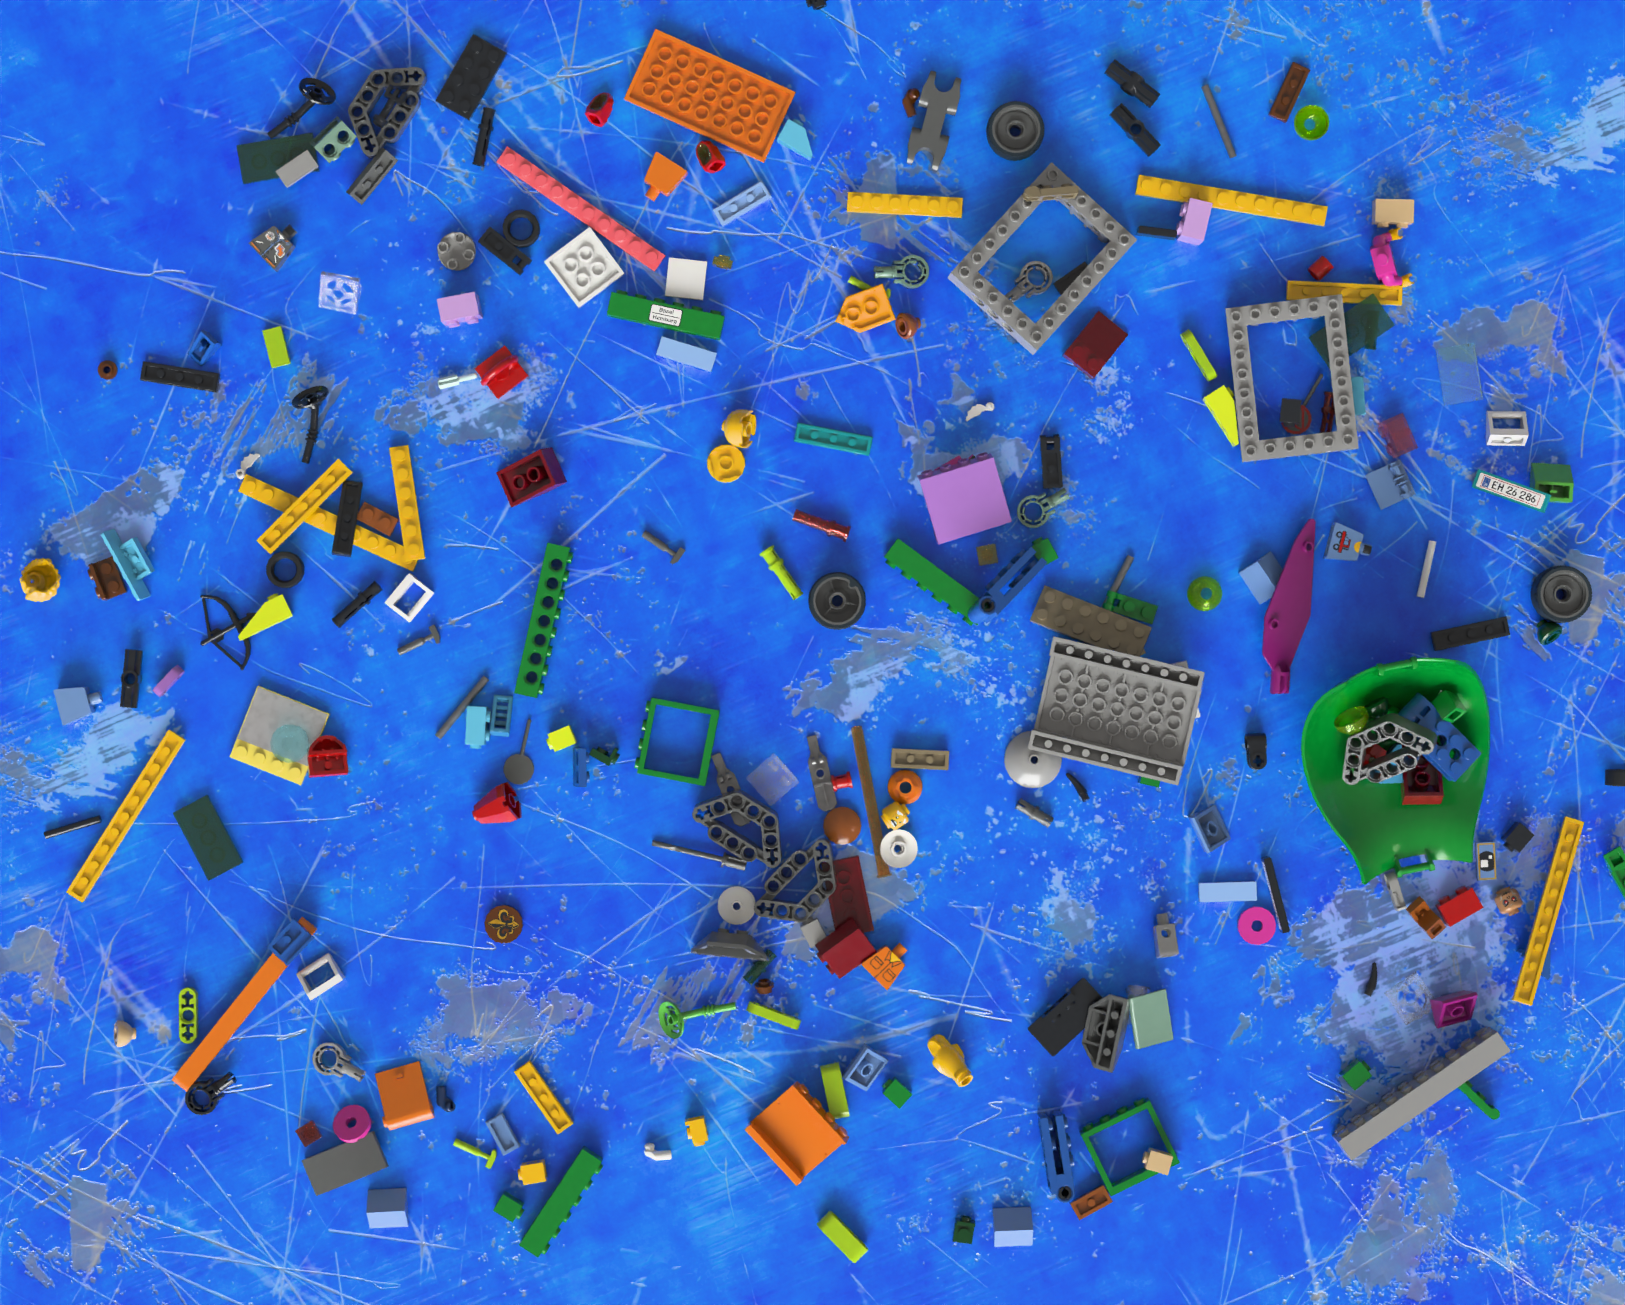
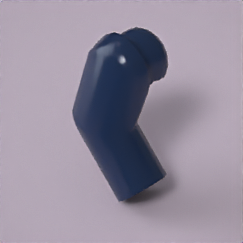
(443, 1101)

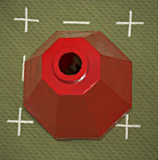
(498, 806)

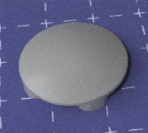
(456, 251)

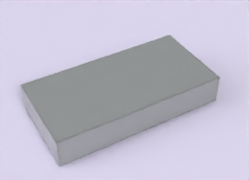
(297, 168)

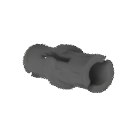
(1034, 812)

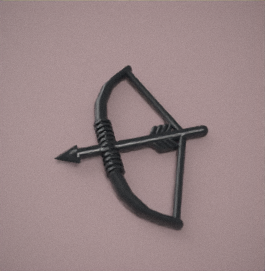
(218, 634)

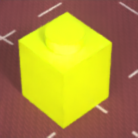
(561, 738)

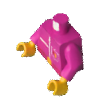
(1384, 260)

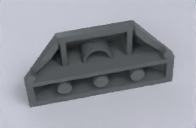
(730, 945)
(1106, 1031)

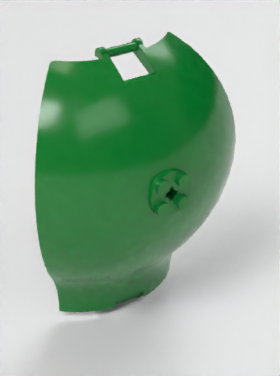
(1371, 814)

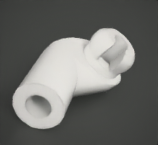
(656, 1155)

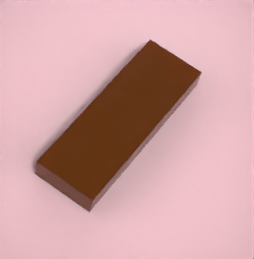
(1289, 92)

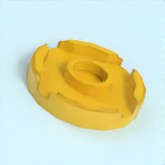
(726, 463)

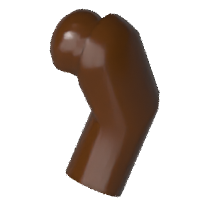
(909, 100)

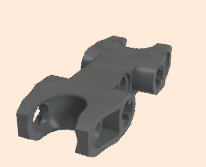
(930, 136)

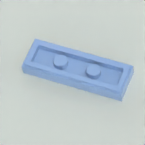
(742, 203)
(686, 354)
(1227, 891)

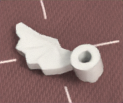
(978, 409)
(245, 464)

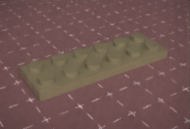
(1089, 623)

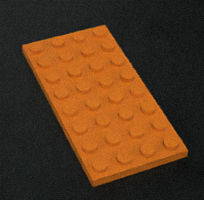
(709, 95)

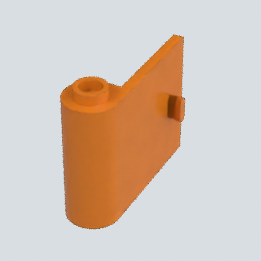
(405, 1098)

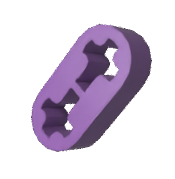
(168, 681)

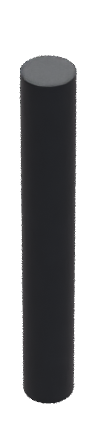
(72, 827)

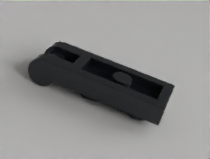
(504, 250)
(1051, 462)

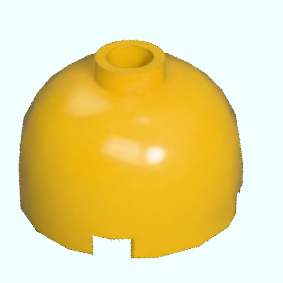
(739, 427)

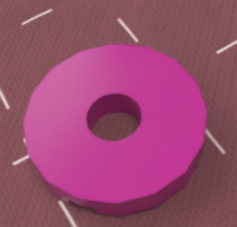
(1264, 934)
(345, 1116)

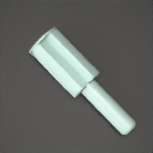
(454, 380)

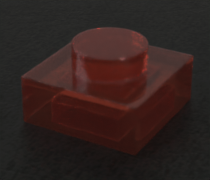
(308, 1133)

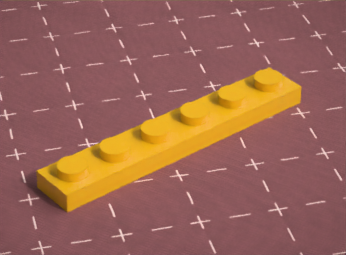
(904, 204)
(1350, 292)
(407, 503)
(304, 506)

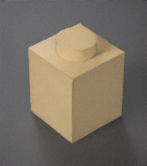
(1157, 1161)

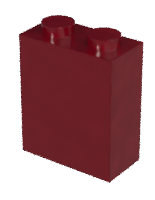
(845, 949)

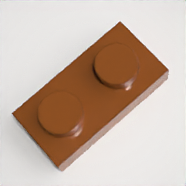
(377, 519)
(1091, 1202)

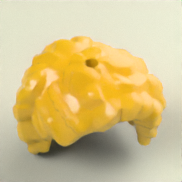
(43, 578)

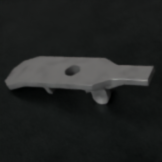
(727, 778)
(822, 785)

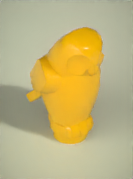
(949, 1060)

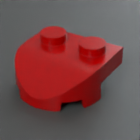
(327, 757)

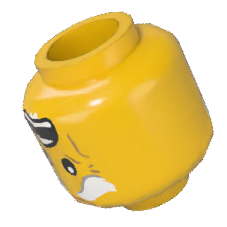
(895, 815)

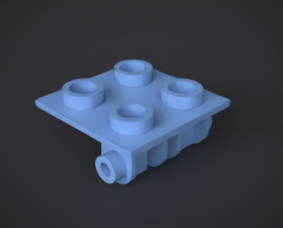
(1390, 484)

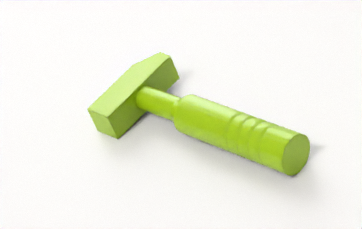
(862, 285)
(476, 1151)

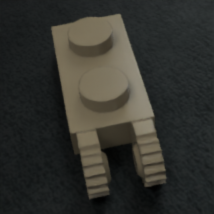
(1047, 192)

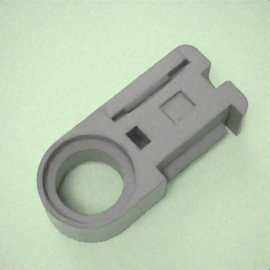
(1395, 891)

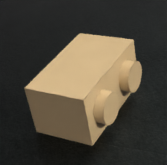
(1392, 212)

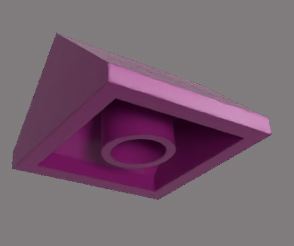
(1453, 1008)

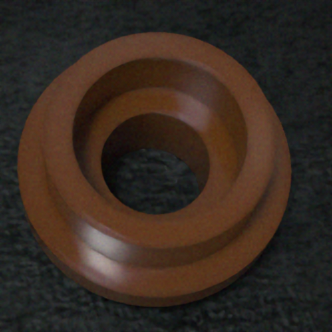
(113, 370)
(764, 986)

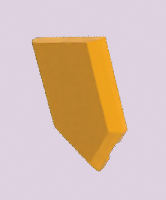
(866, 309)

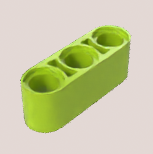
(834, 1090)
(842, 1236)

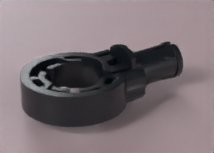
(212, 1090)

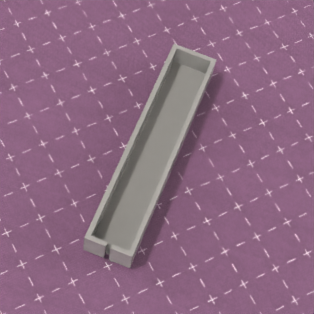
(1420, 1092)

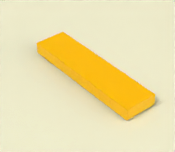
(543, 1097)

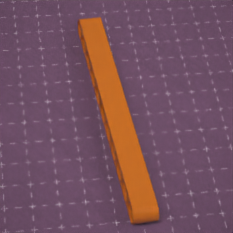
(233, 1018)

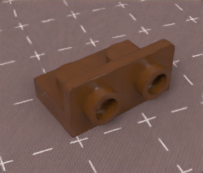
(107, 579)

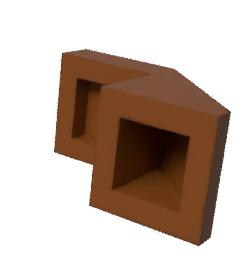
(1425, 918)

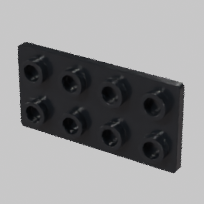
(1065, 1017)

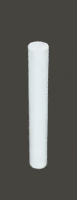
(1426, 569)

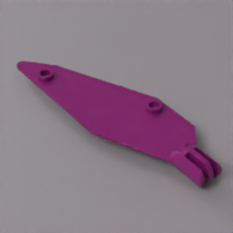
(1289, 609)

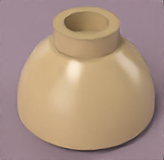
(123, 1033)

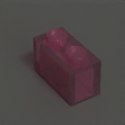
(1397, 435)

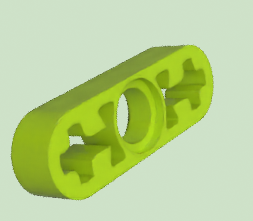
(1198, 355)
(773, 1015)
(193, 1029)

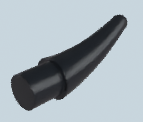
(1082, 792)
(1371, 986)

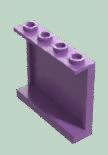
(964, 498)

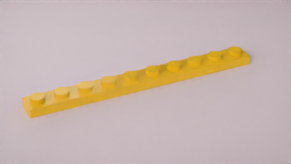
(1232, 200)
(327, 521)
(126, 815)
(1548, 911)

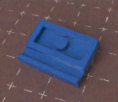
(580, 773)
(290, 942)

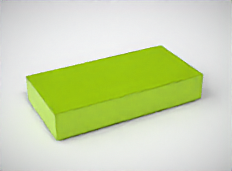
(276, 347)

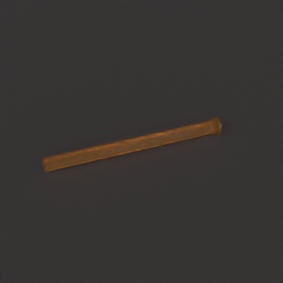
(869, 798)

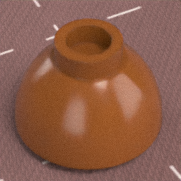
(907, 325)

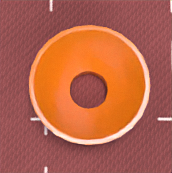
(904, 776)

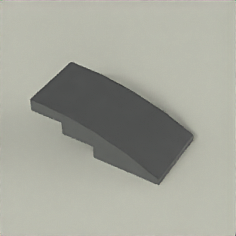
(344, 1163)

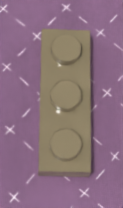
(919, 759)

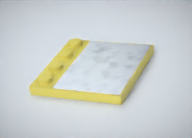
(267, 714)

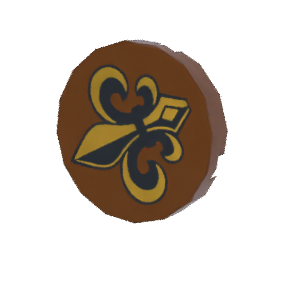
(503, 924)

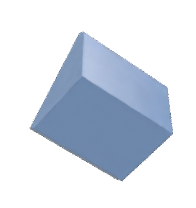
(1262, 577)
(1209, 828)
(865, 1067)
(387, 1208)
(1012, 1226)

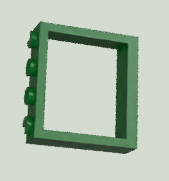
(644, 743)
(1107, 1121)

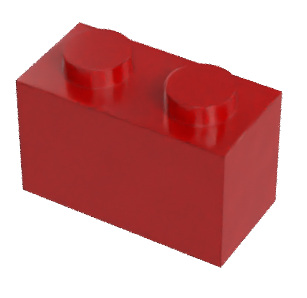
(1459, 905)

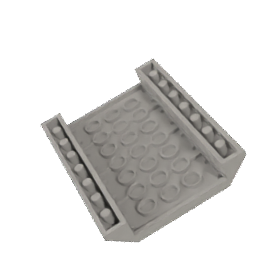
(1117, 710)

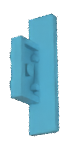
(131, 562)

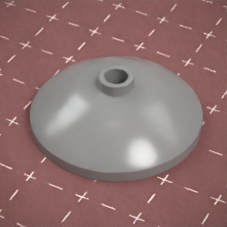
(1019, 765)

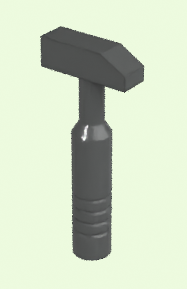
(664, 547)
(420, 641)

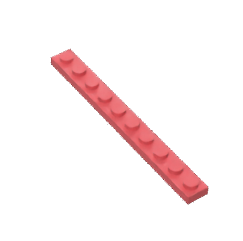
(581, 209)

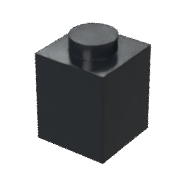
(1290, 412)
(1516, 837)

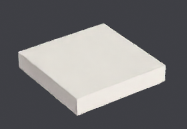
(686, 279)

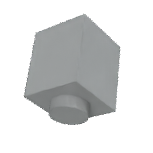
(812, 931)

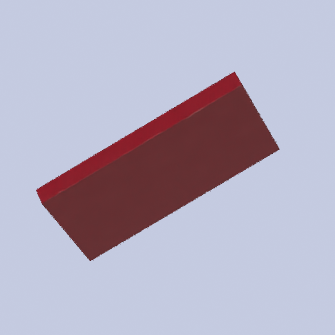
(850, 896)

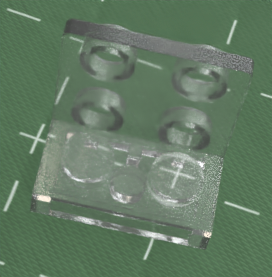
(772, 779)

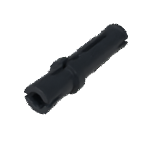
(484, 135)
(360, 601)

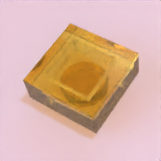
(723, 262)
(987, 554)

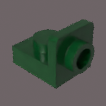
(601, 755)
(963, 1229)

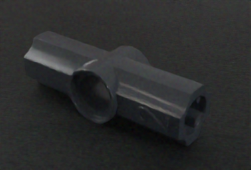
(1132, 83)
(1144, 139)
(129, 691)

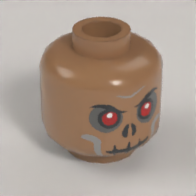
(1508, 901)

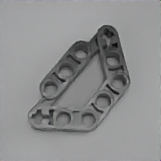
(413, 88)
(1414, 748)
(759, 818)
(796, 867)

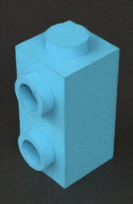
(477, 726)

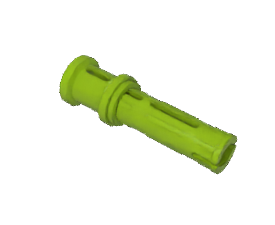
(776, 564)

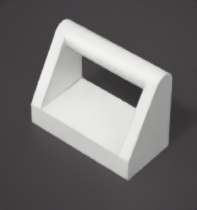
(1506, 437)
(401, 590)
(326, 985)

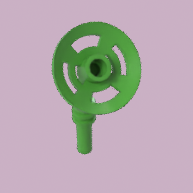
(679, 1017)

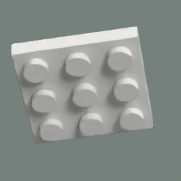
(584, 267)

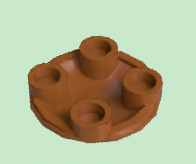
(842, 825)

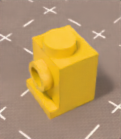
(697, 1130)

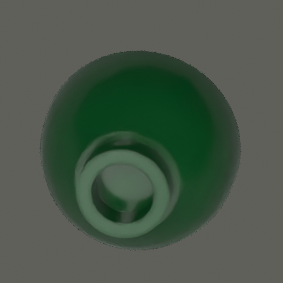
(1548, 632)
(1378, 707)

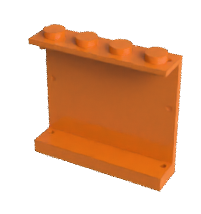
(796, 1132)

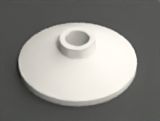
(907, 845)
(736, 895)

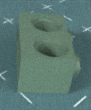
(329, 135)

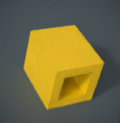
(532, 1172)

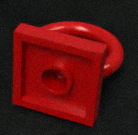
(501, 372)

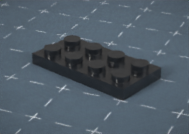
(471, 77)

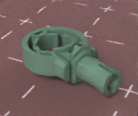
(891, 271)
(1052, 500)

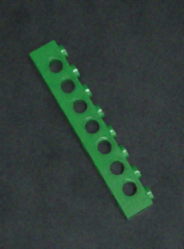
(523, 686)

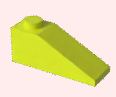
(1223, 410)
(269, 614)

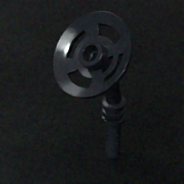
(314, 96)
(312, 402)

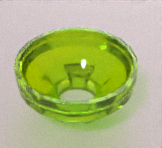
(1319, 117)
(1194, 593)
(1352, 720)

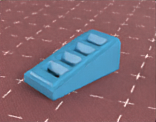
(497, 731)

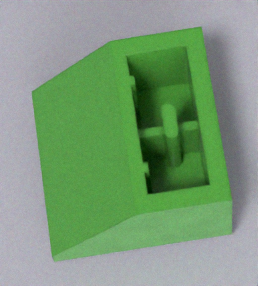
(1554, 480)

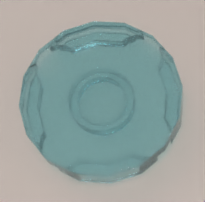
(289, 743)

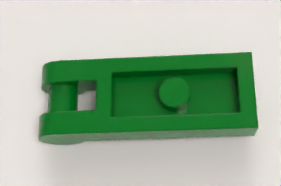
(1130, 607)
(1478, 1099)

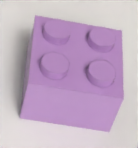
(1194, 221)
(460, 309)

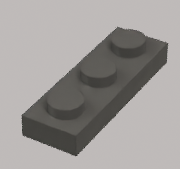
(372, 176)

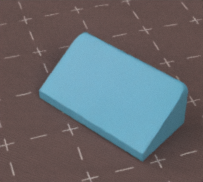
(1358, 395)

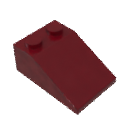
(1095, 345)
(531, 476)
(1422, 784)

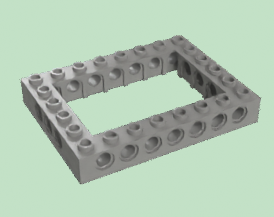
(999, 307)
(1346, 435)

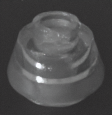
(1137, 990)

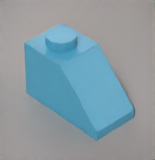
(795, 138)

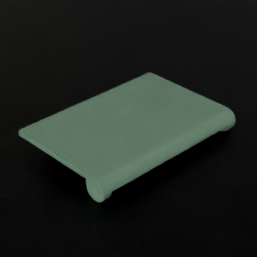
(1150, 1018)

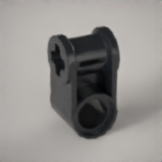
(1256, 746)

